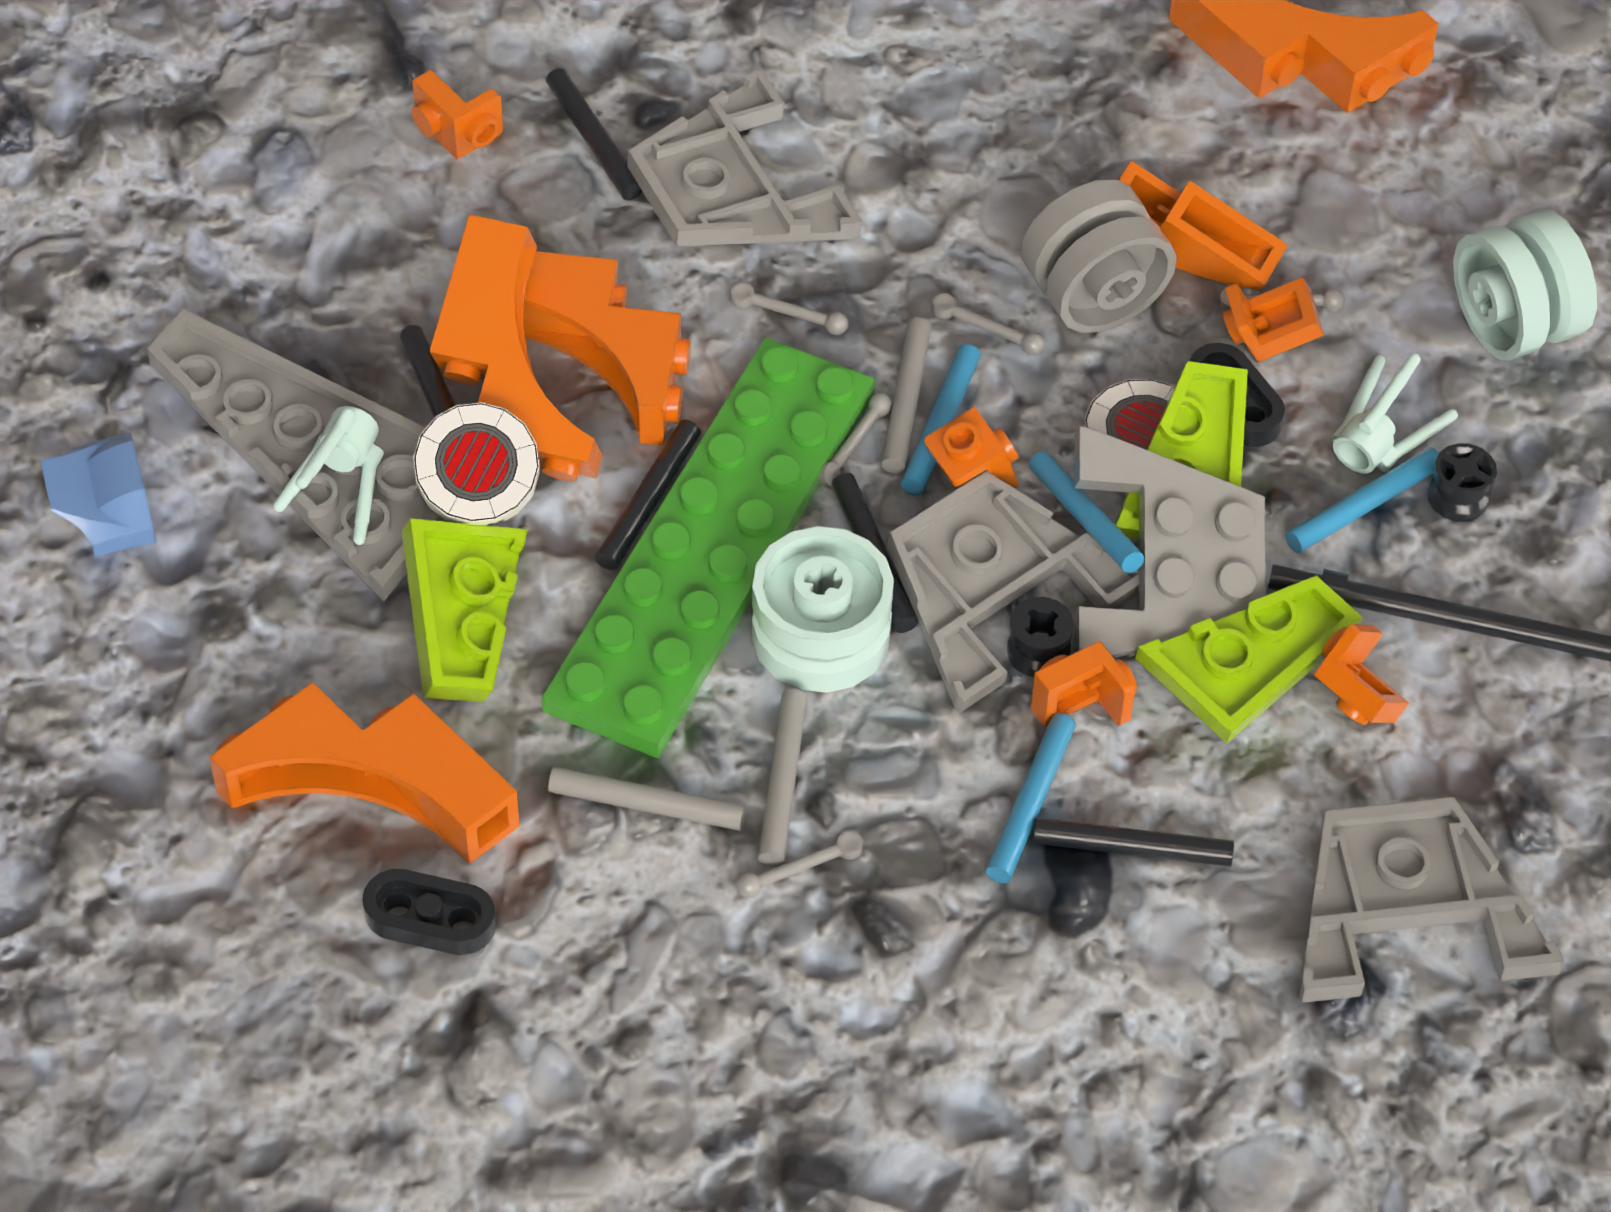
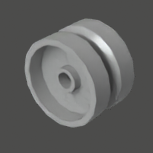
(1098, 256)

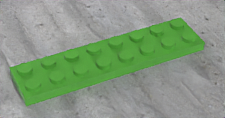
(699, 554)

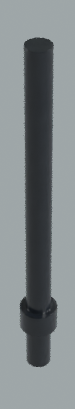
(1452, 614)

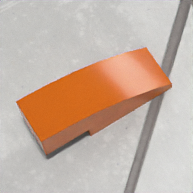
(1206, 232)

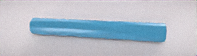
(943, 411)
(1362, 501)
(1086, 512)
(1030, 798)

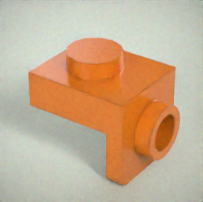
(450, 120)
(1273, 319)
(970, 448)
(1080, 680)
(1360, 691)

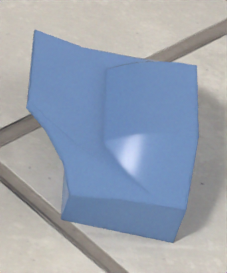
(101, 493)

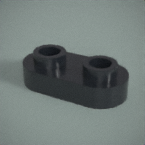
(1262, 401)
(432, 908)

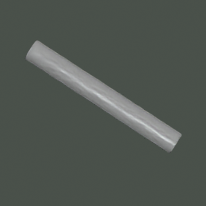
(906, 395)
(782, 778)
(647, 798)

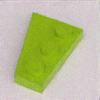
(1199, 429)
(460, 602)
(1251, 658)

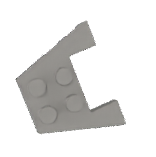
(715, 190)
(1196, 540)
(978, 556)
(1406, 871)

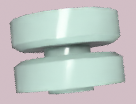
(1525, 284)
(822, 609)

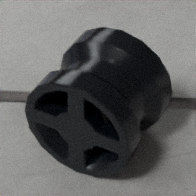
(1459, 466)
(1031, 651)

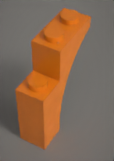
(1277, 40)
(485, 339)
(638, 352)
(399, 761)

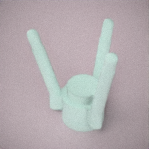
(1367, 437)
(342, 447)

